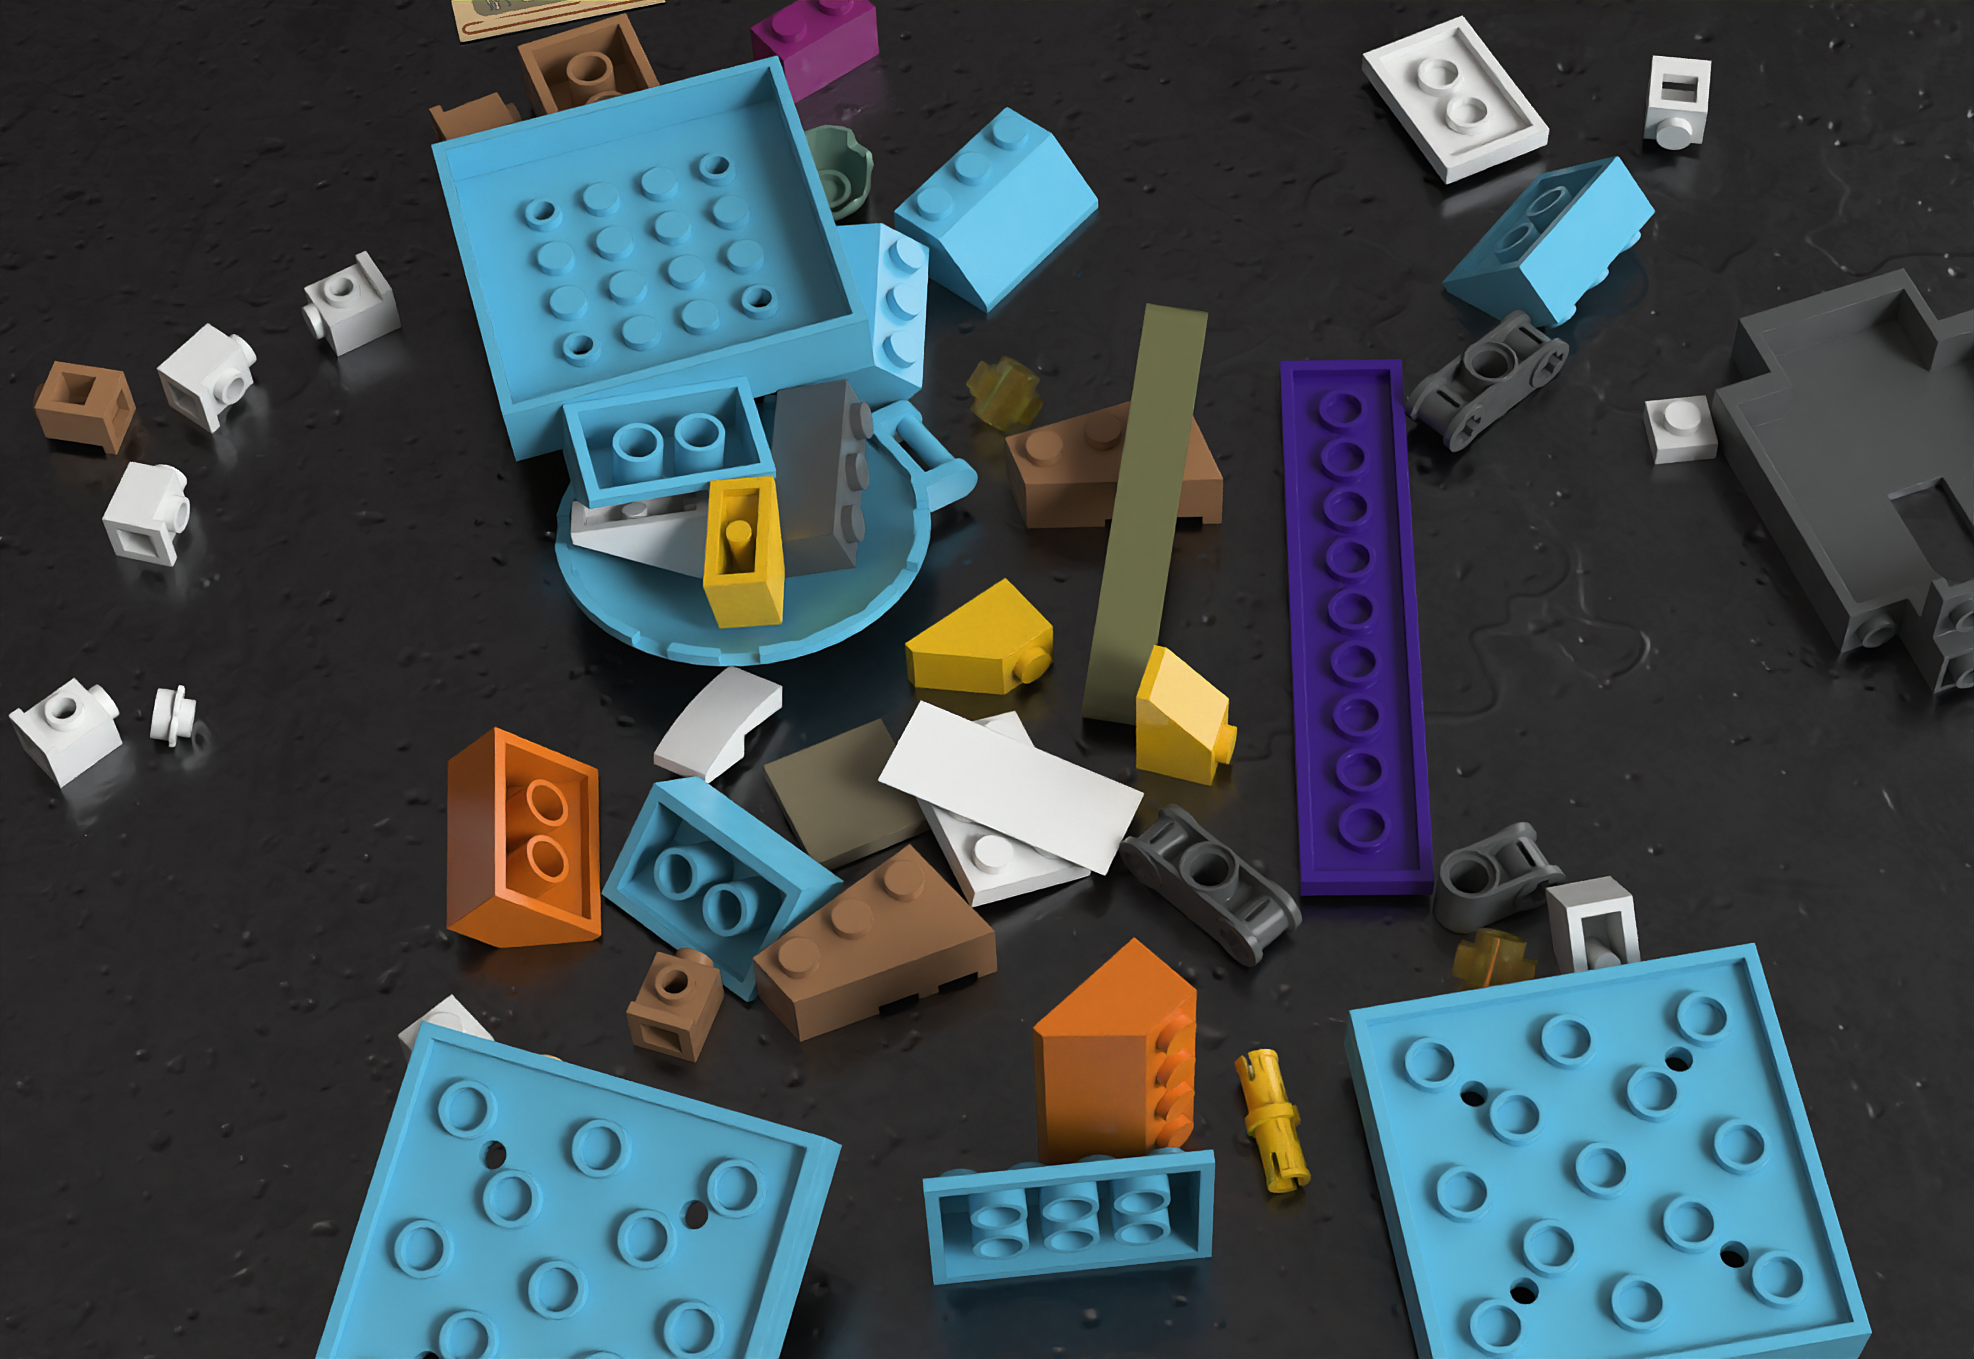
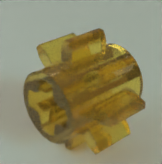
(1004, 393)
(1493, 960)

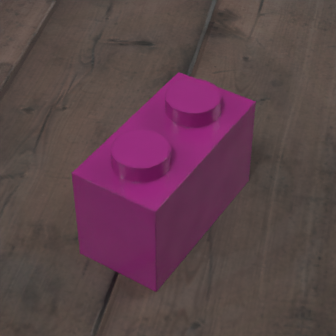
(817, 41)

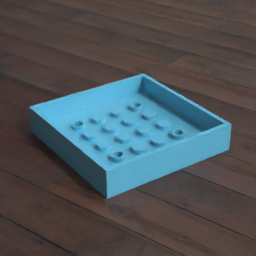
(651, 249)
(1604, 1169)
(581, 1227)

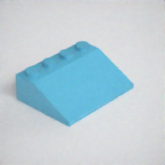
(1070, 1215)

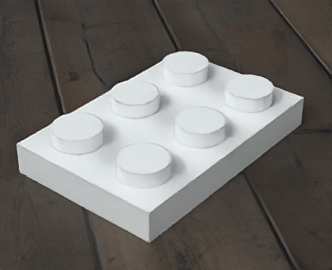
(1454, 99)
(990, 862)

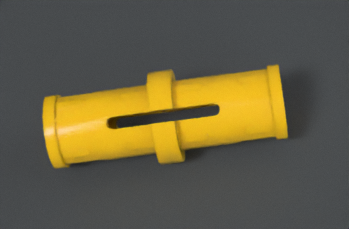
(1272, 1121)

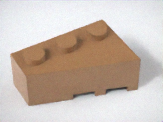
(1072, 469)
(871, 946)

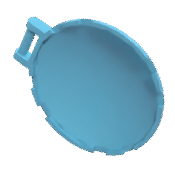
(670, 611)

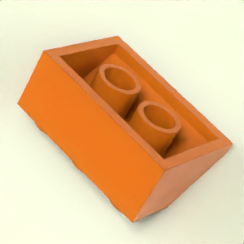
(522, 844)

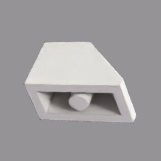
(1592, 925)

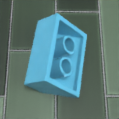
(996, 209)
(1553, 243)
(893, 291)
(663, 442)
(715, 878)

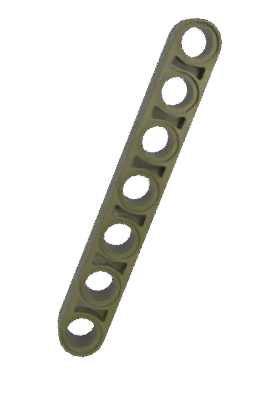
(1144, 510)

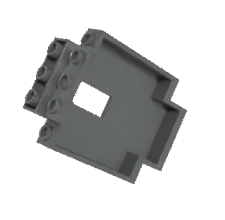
(1833, 420)

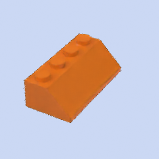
(1117, 1062)

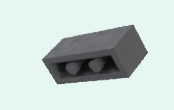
(820, 475)

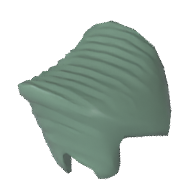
(842, 167)

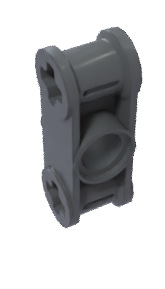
(1486, 380)
(1239, 912)

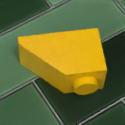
(744, 553)
(983, 645)
(1181, 721)

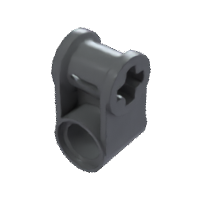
(1502, 871)

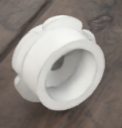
(172, 715)

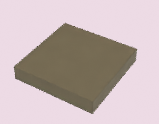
(836, 798)

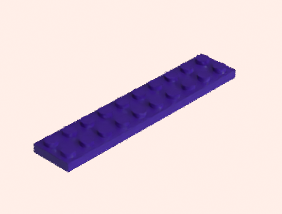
(1354, 631)

